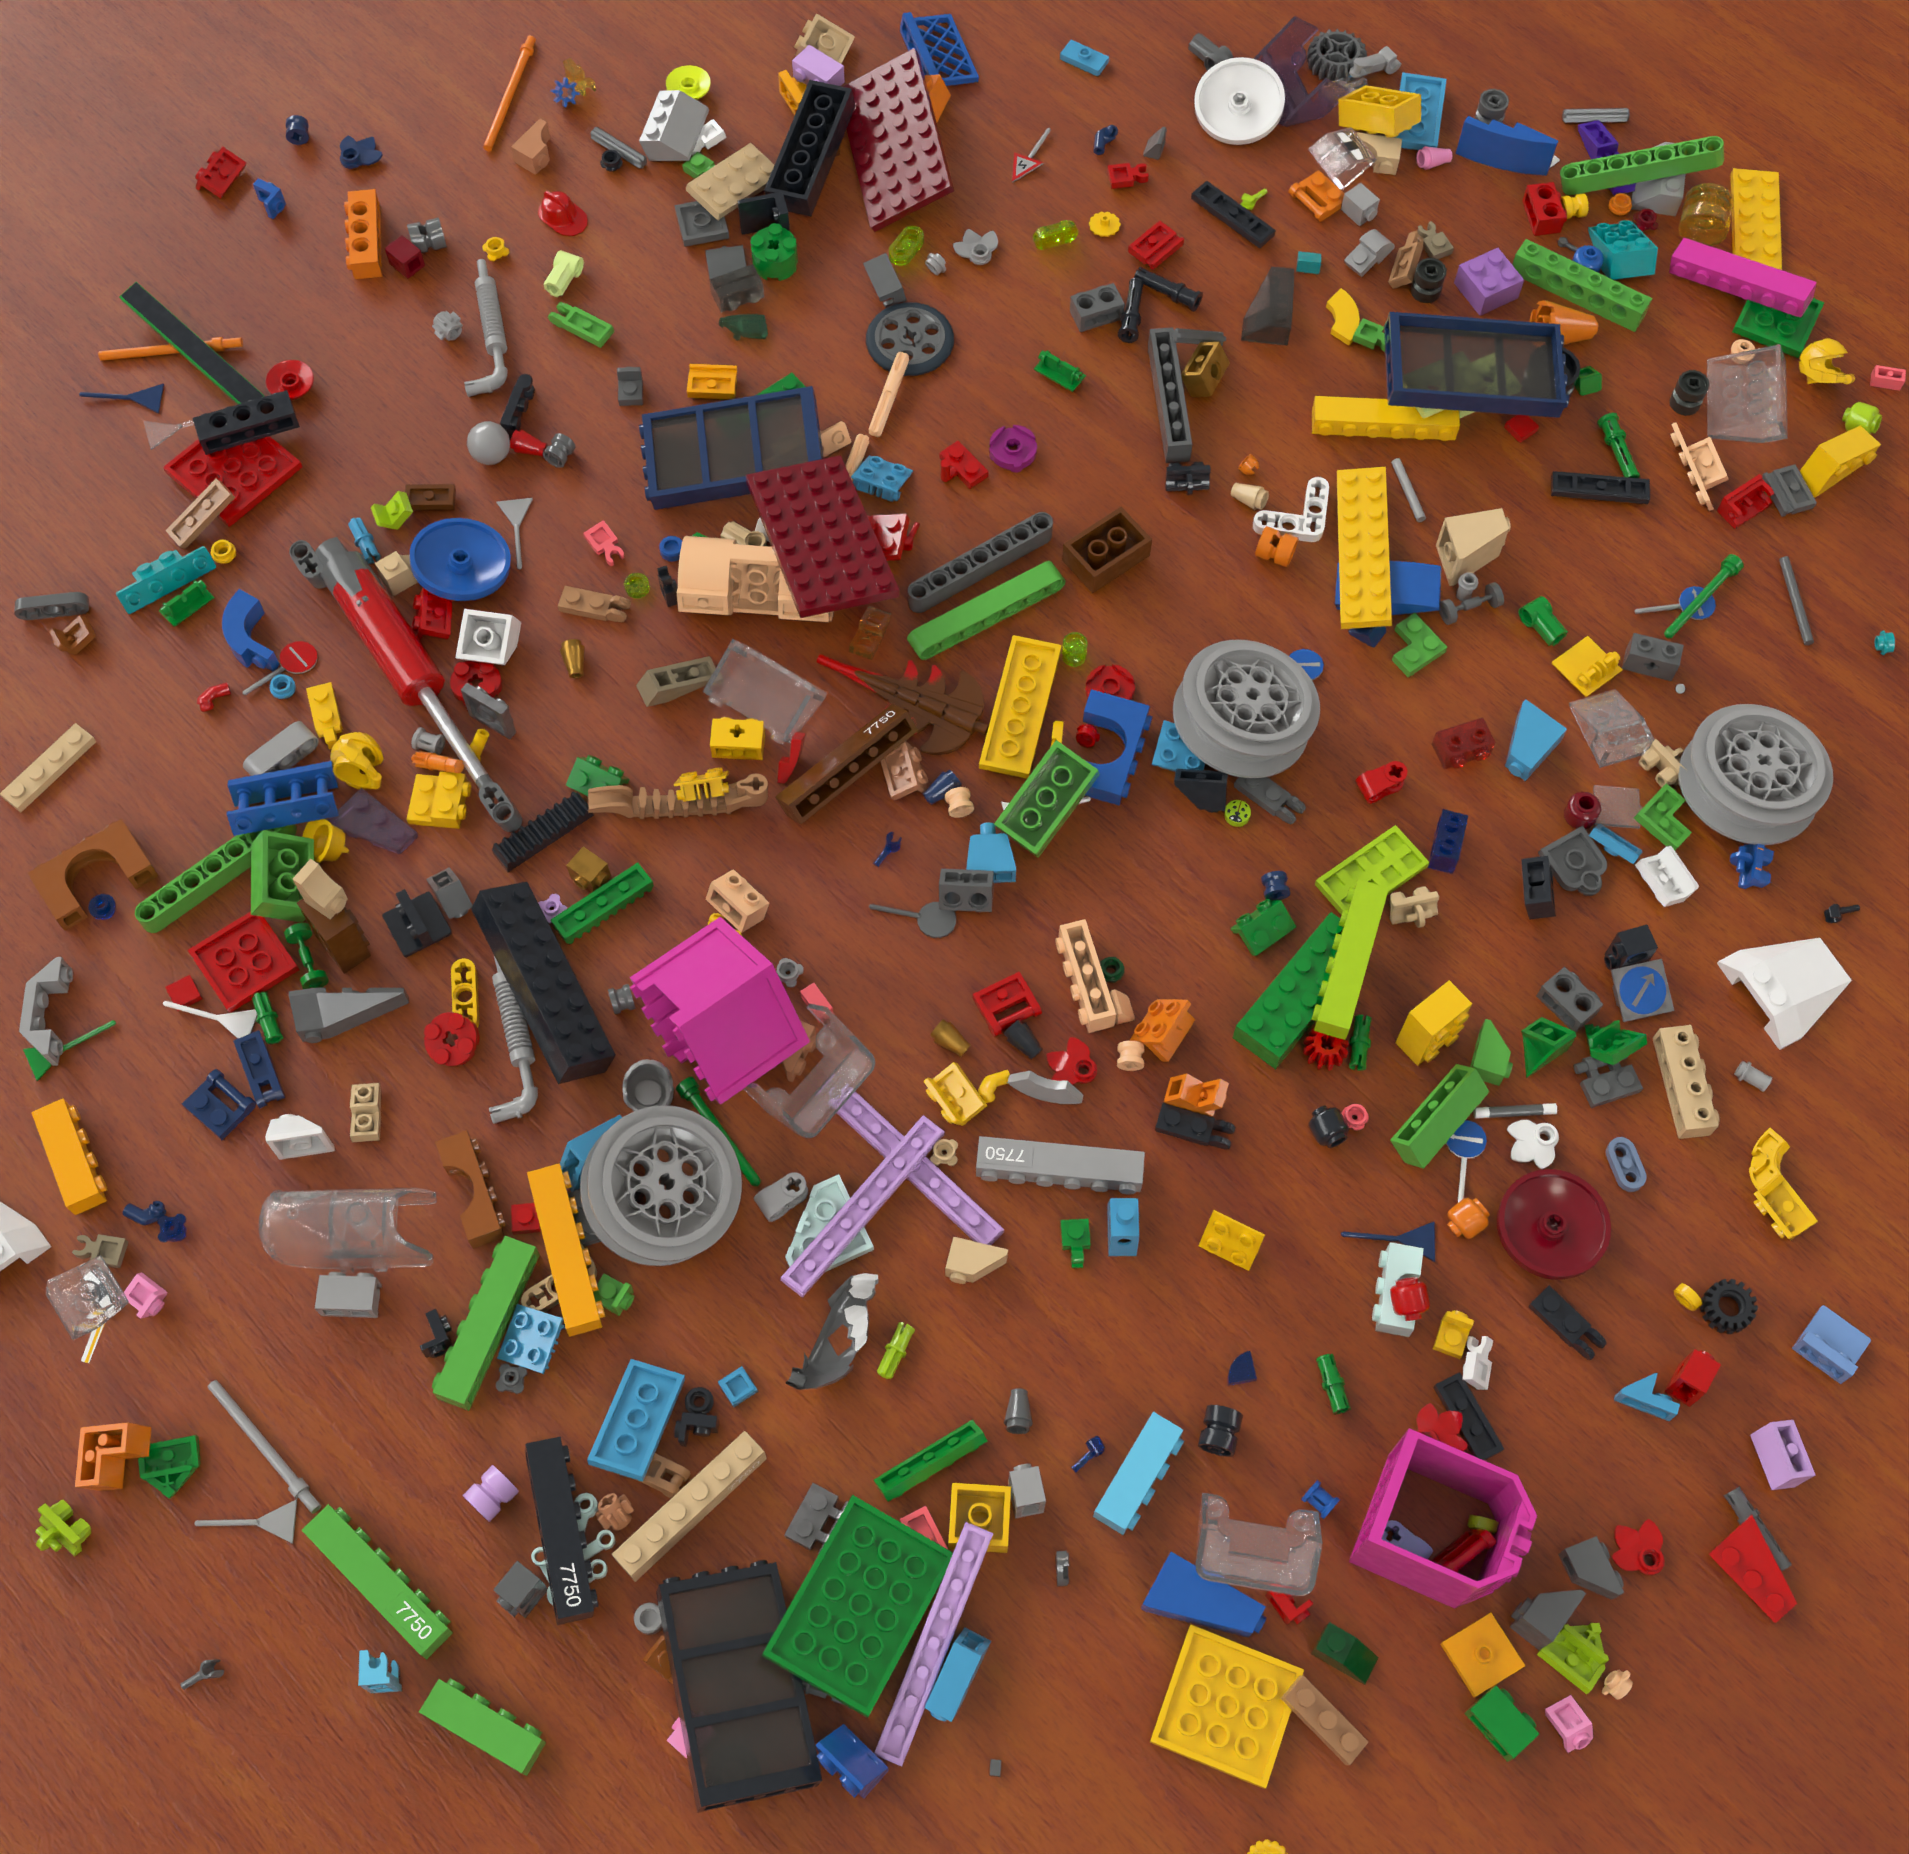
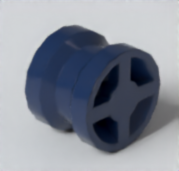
(297, 129)
(1275, 885)

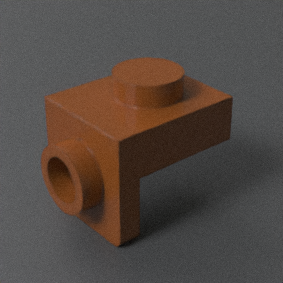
(74, 636)

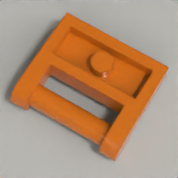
(1322, 191)

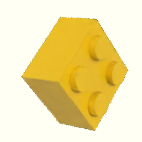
(984, 1507)

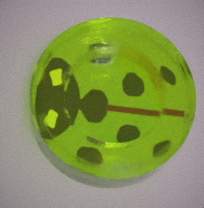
(636, 585)

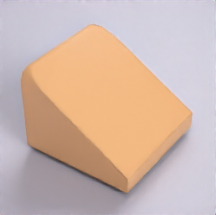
(1122, 1007)

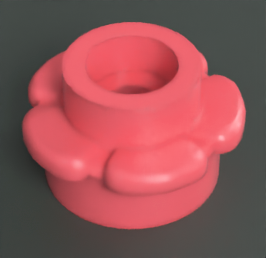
(1360, 1112)

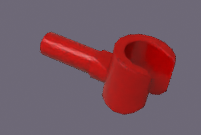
(908, 545)

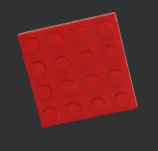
(247, 470)

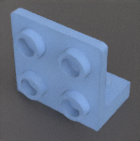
(1832, 1344)

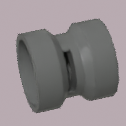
(559, 450)

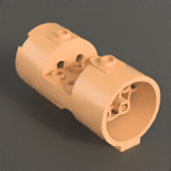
(733, 577)

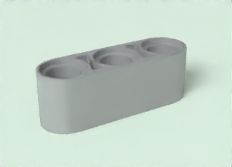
(282, 750)

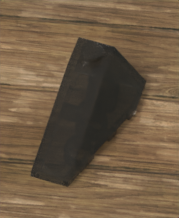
(1271, 310)

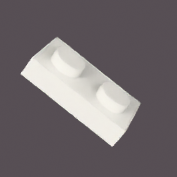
(1667, 877)

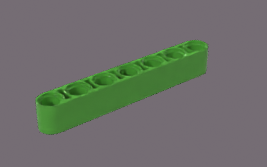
(1642, 165)
(986, 610)
(203, 874)

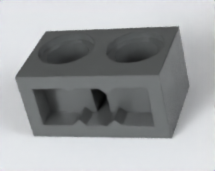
(1096, 307)
(966, 890)
(1564, 1003)
(519, 1590)

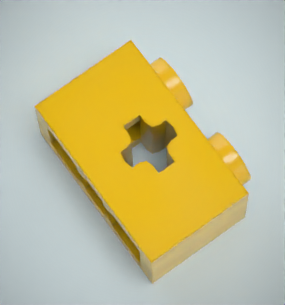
(737, 738)

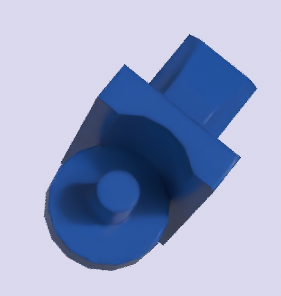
(1749, 864)

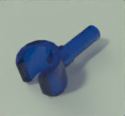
(889, 847)
(1095, 1448)

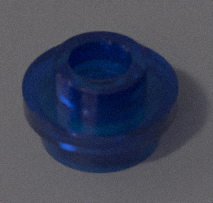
(105, 912)

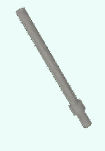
(297, 1486)

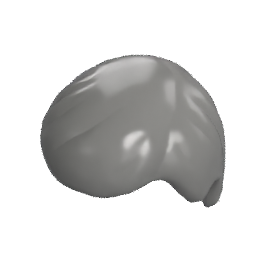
(647, 1085)

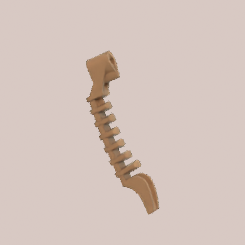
(621, 800)

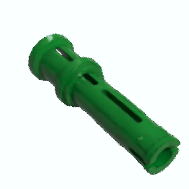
(1616, 439)

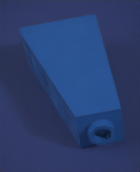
(1189, 1598)

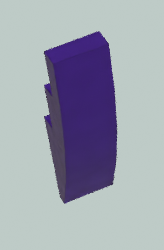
(1601, 144)

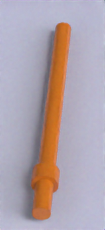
(217, 344)

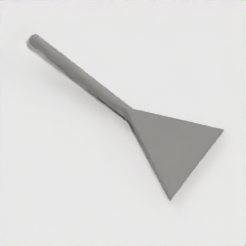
(515, 512)
(278, 1522)

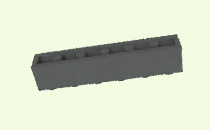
(1169, 396)

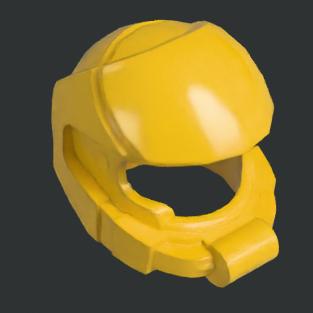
(1817, 362)
(357, 752)

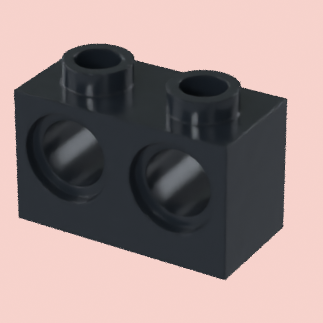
(1538, 887)
(1630, 948)

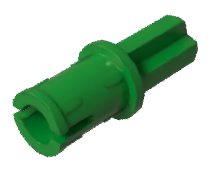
(267, 1018)

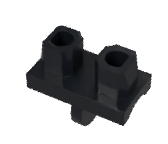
(1187, 477)

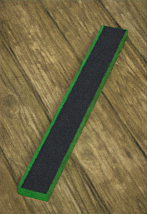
(189, 345)

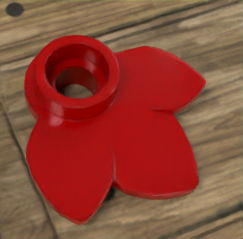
(1069, 1062)
(1442, 1426)
(1636, 1545)

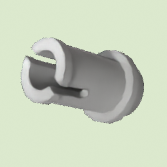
(1467, 583)
(1752, 1076)

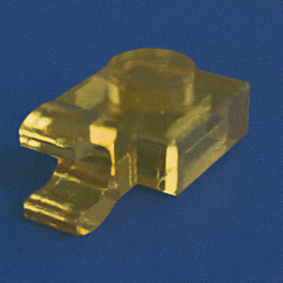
(576, 74)

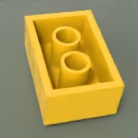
(1379, 110)
(1434, 1024)

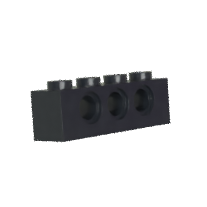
(246, 422)

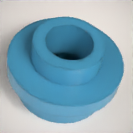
(280, 681)

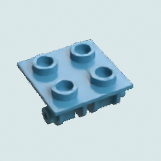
(881, 474)
(1172, 752)
(531, 1338)

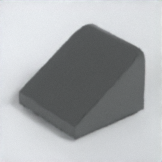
(1156, 144)

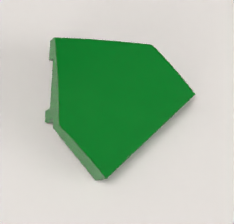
(1611, 1043)
(170, 1464)

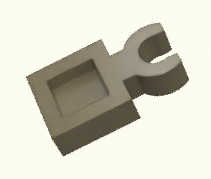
(1435, 244)
(109, 1247)

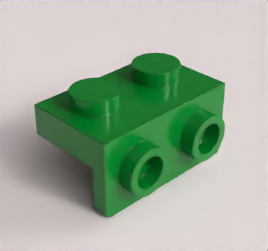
(589, 774)
(1264, 925)

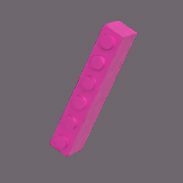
(1742, 277)

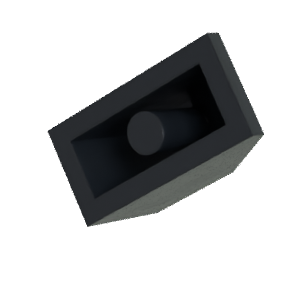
(1203, 788)

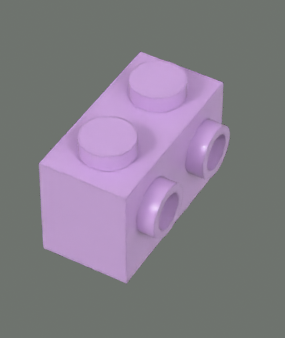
(817, 66)
(1782, 1454)

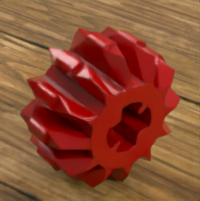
(1325, 1056)

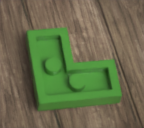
(1422, 646)
(1658, 818)

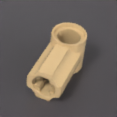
(742, 535)

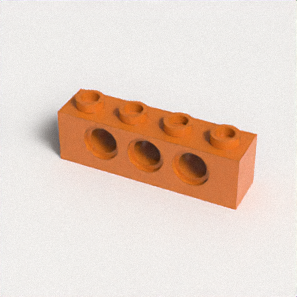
(364, 234)

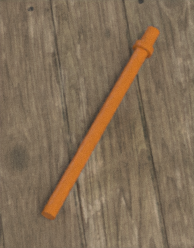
(526, 51)

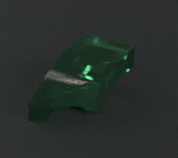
(745, 325)

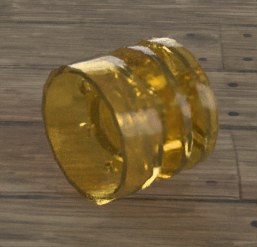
(1706, 214)

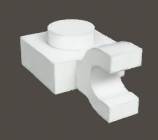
(1477, 1366)

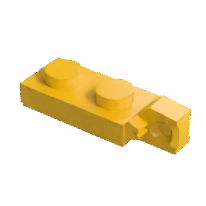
(325, 712)

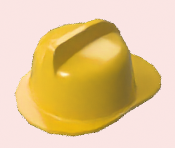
(328, 840)

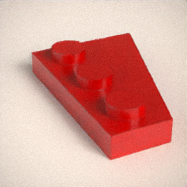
(1753, 1567)

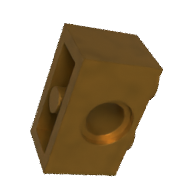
(1205, 369)

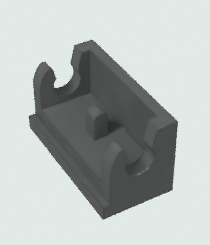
(885, 280)

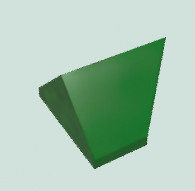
(1544, 1042)

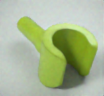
(1249, 201)

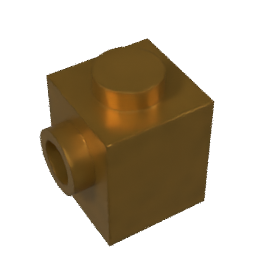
(588, 870)

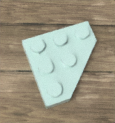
(823, 1205)

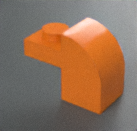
(1194, 1095)

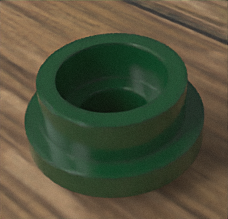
(1116, 964)

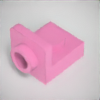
(1570, 1723)

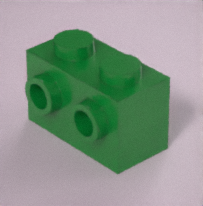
(1502, 1722)

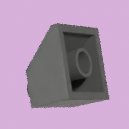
(1544, 1616)

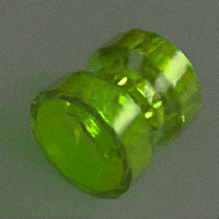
(1074, 649)

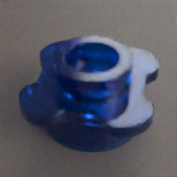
(177, 1233)

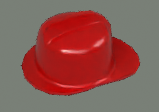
(562, 214)

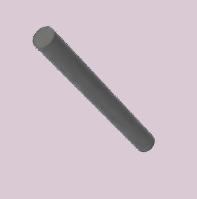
(1796, 600)

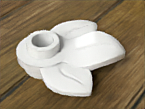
(1530, 1145)

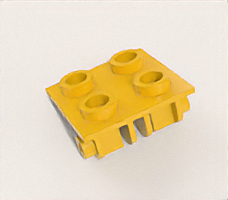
(1588, 666)
(712, 776)
(1231, 1240)

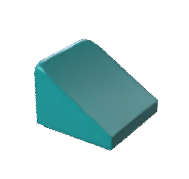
(1308, 262)

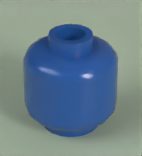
(1589, 257)

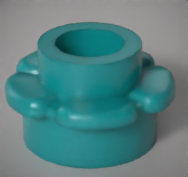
(1885, 642)

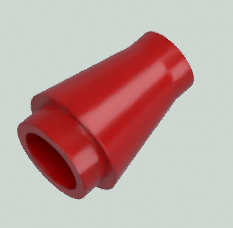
(527, 444)

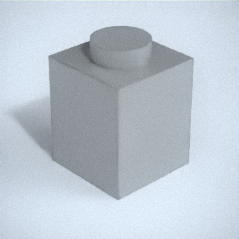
(1360, 204)

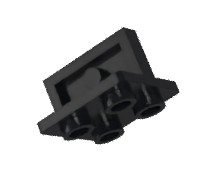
(416, 922)

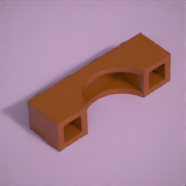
(480, 1219)

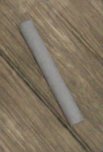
(1408, 490)

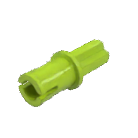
(895, 1350)

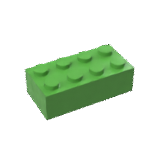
(1047, 798)

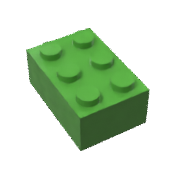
(273, 866)

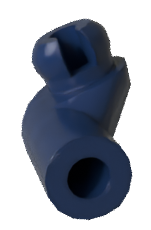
(1103, 137)

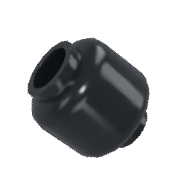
(1328, 1126)

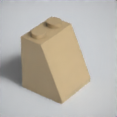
(1471, 542)

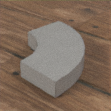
(1045, 1089)

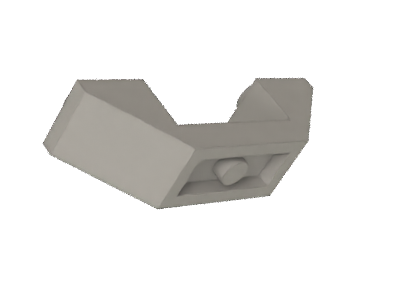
(50, 980)

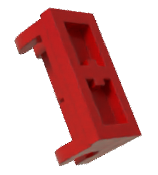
(1745, 501)

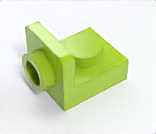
(394, 512)

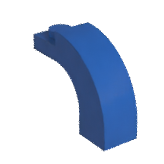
(237, 624)

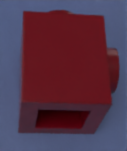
(404, 257)

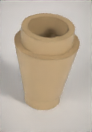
(1250, 495)

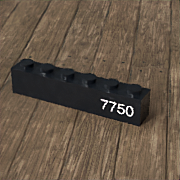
(559, 1530)

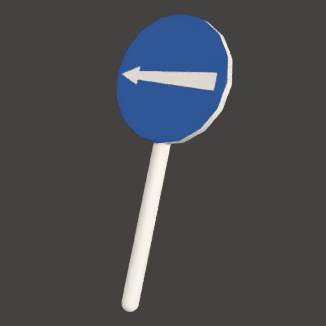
(1466, 1143)

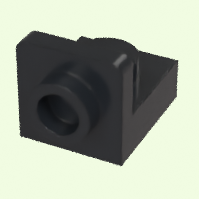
(698, 1423)

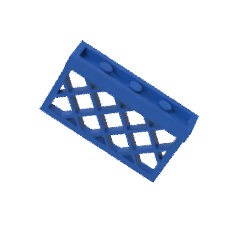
(916, 37)

